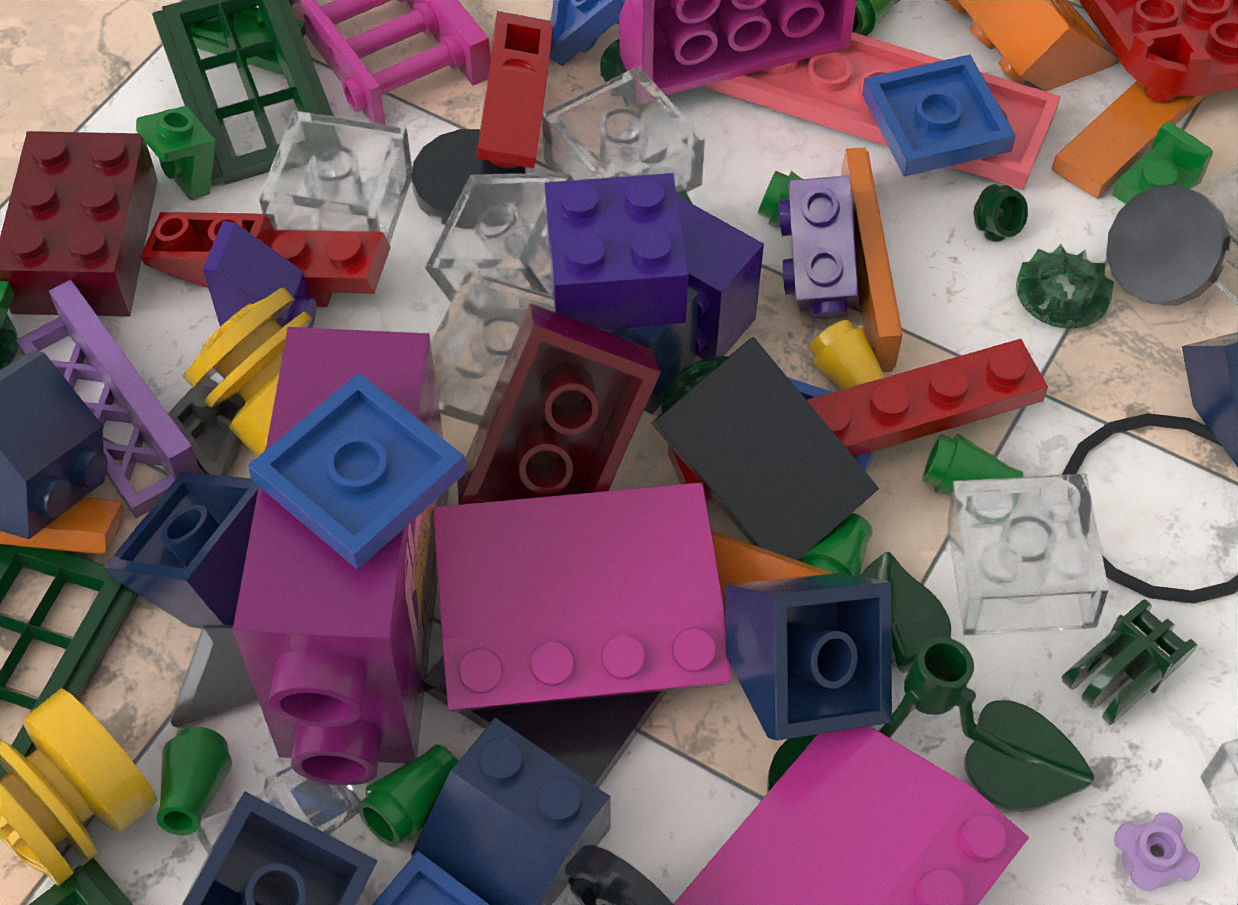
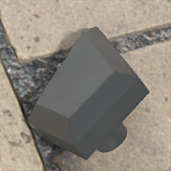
(208, 427)
(214, 677)

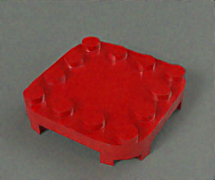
(1172, 43)

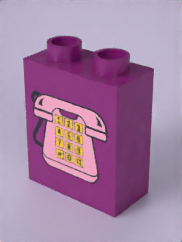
(327, 644)

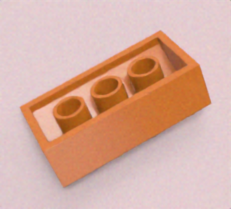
(1039, 39)

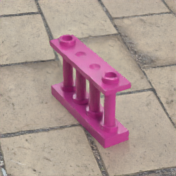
(460, 41)

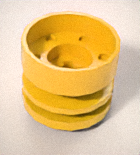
(249, 358)
(64, 783)

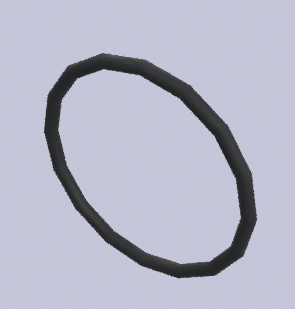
(1117, 575)

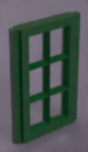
(197, 94)
(83, 650)

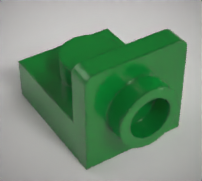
(182, 148)
(1173, 160)

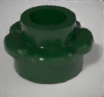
(1000, 212)

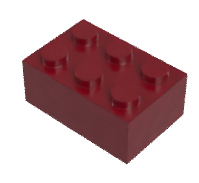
(77, 217)
(558, 412)

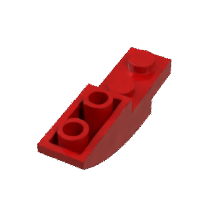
(515, 90)
(328, 258)

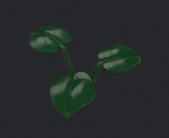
(1016, 752)

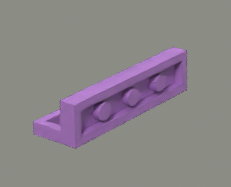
(126, 386)

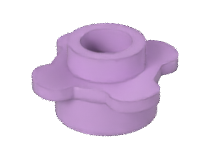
(1142, 866)

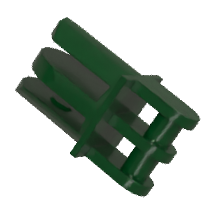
(1132, 657)

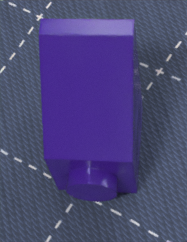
(247, 270)

